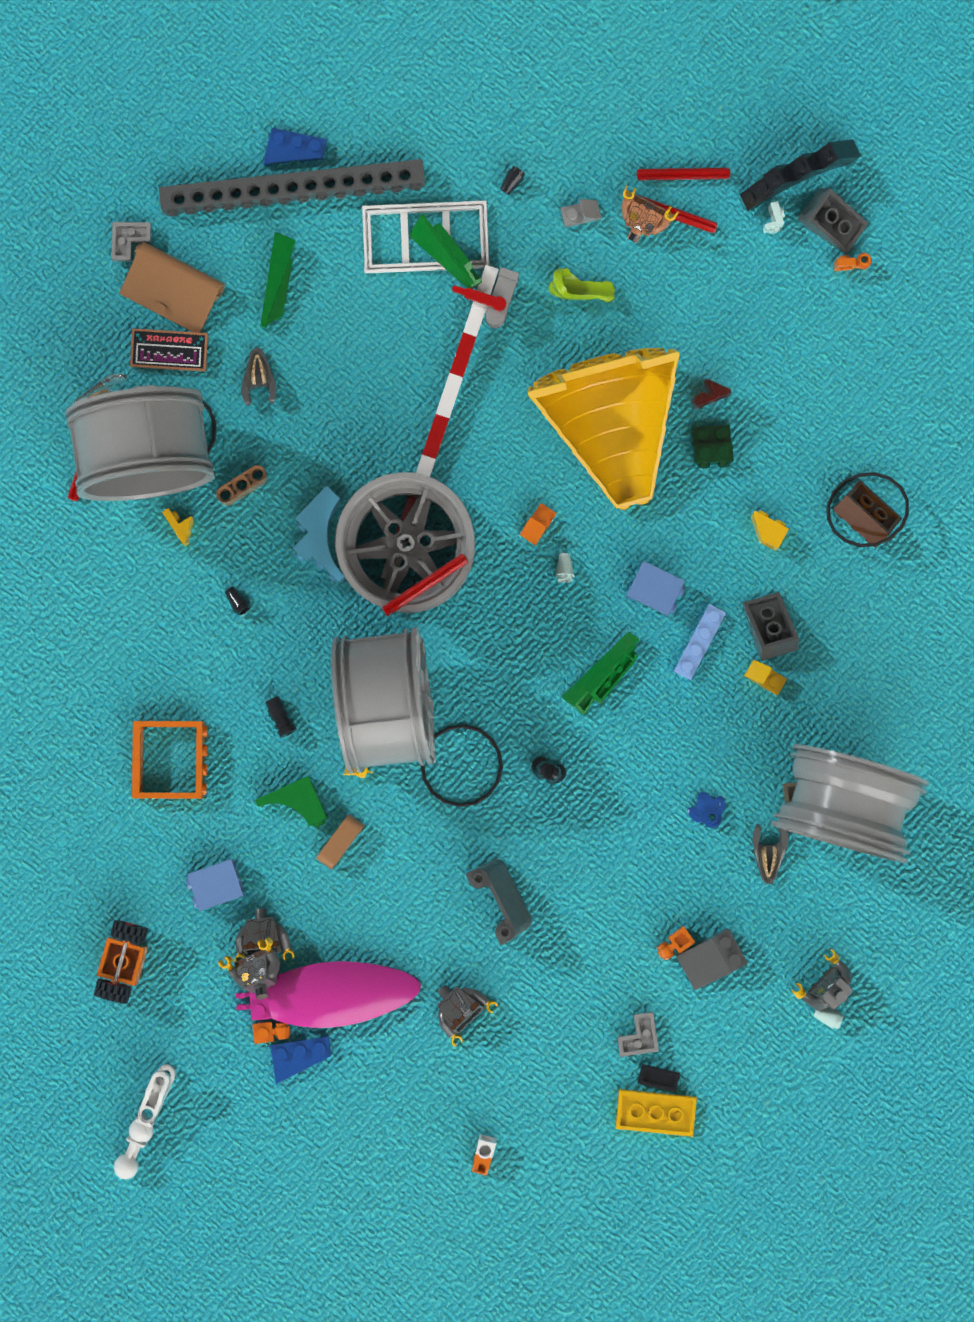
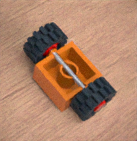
(121, 961)

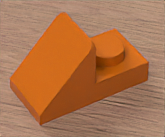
(538, 524)

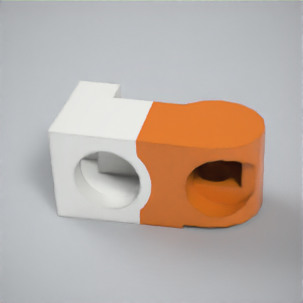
(483, 1154)

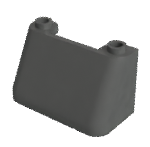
(507, 896)

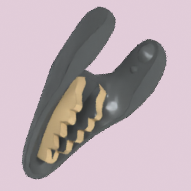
(258, 375)
(769, 855)

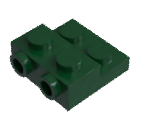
(712, 446)

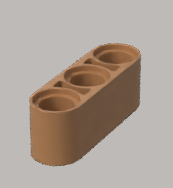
(232, 486)
(340, 841)

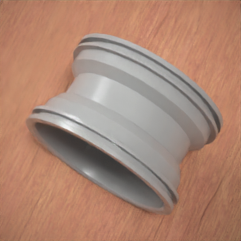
(390, 547)
(850, 802)

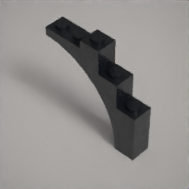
(784, 176)

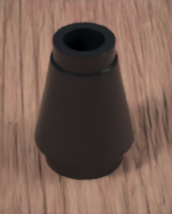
(512, 180)
(237, 601)

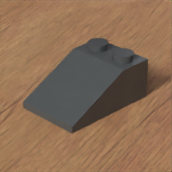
(833, 220)
(771, 626)
(711, 959)

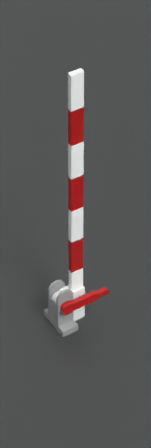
(496, 309)

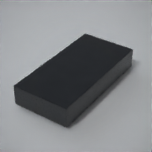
(658, 1077)

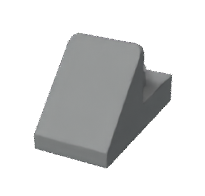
(580, 213)

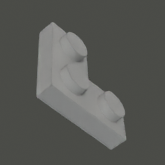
(124, 235)
(645, 1038)

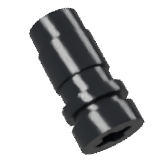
(280, 716)

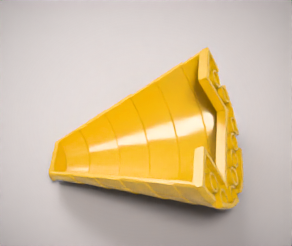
(613, 417)

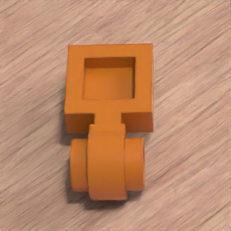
(846, 263)
(679, 940)
(264, 1031)

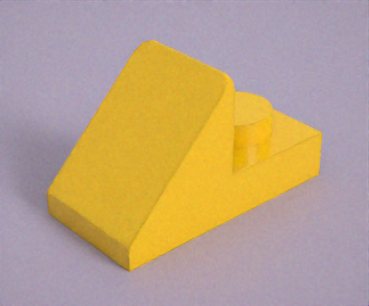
(183, 529)
(765, 677)

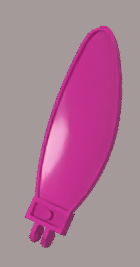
(333, 994)

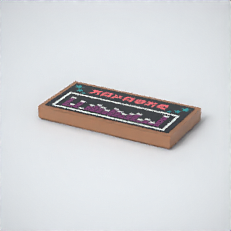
(169, 350)

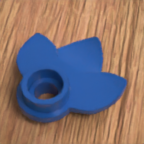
(706, 807)

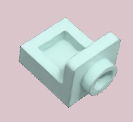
(777, 215)

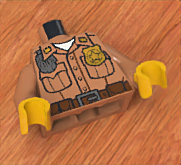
(644, 215)

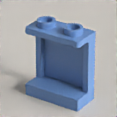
(656, 589)
(215, 885)

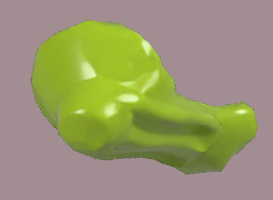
(568, 286)

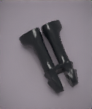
(543, 769)

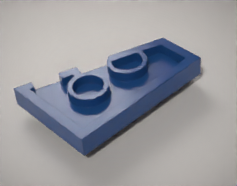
(292, 146)
(298, 1055)

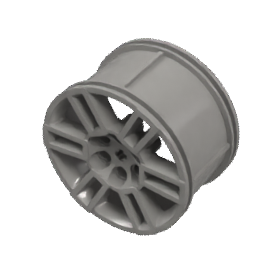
(139, 443)
(383, 700)

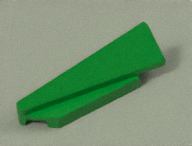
(445, 251)
(278, 279)
(603, 675)

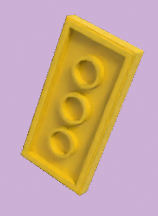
(656, 1112)

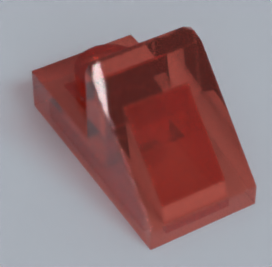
(715, 393)

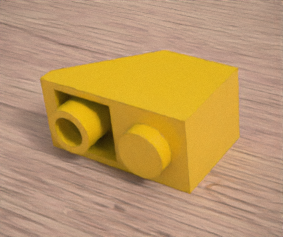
(769, 531)

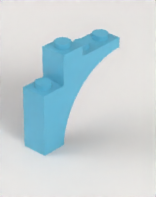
(315, 544)

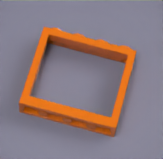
(137, 759)

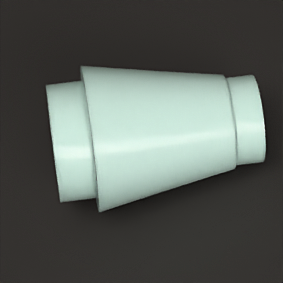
(564, 568)
(829, 1017)

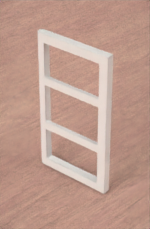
(403, 209)

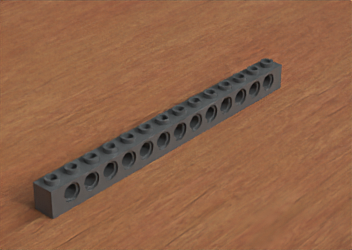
(264, 184)

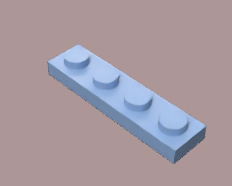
(699, 642)

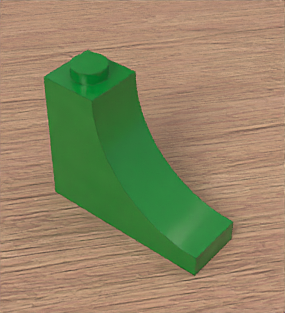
(300, 796)

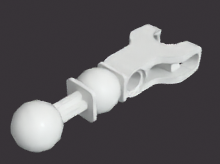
(142, 1127)

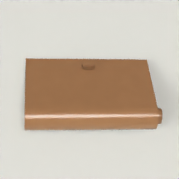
(167, 280)

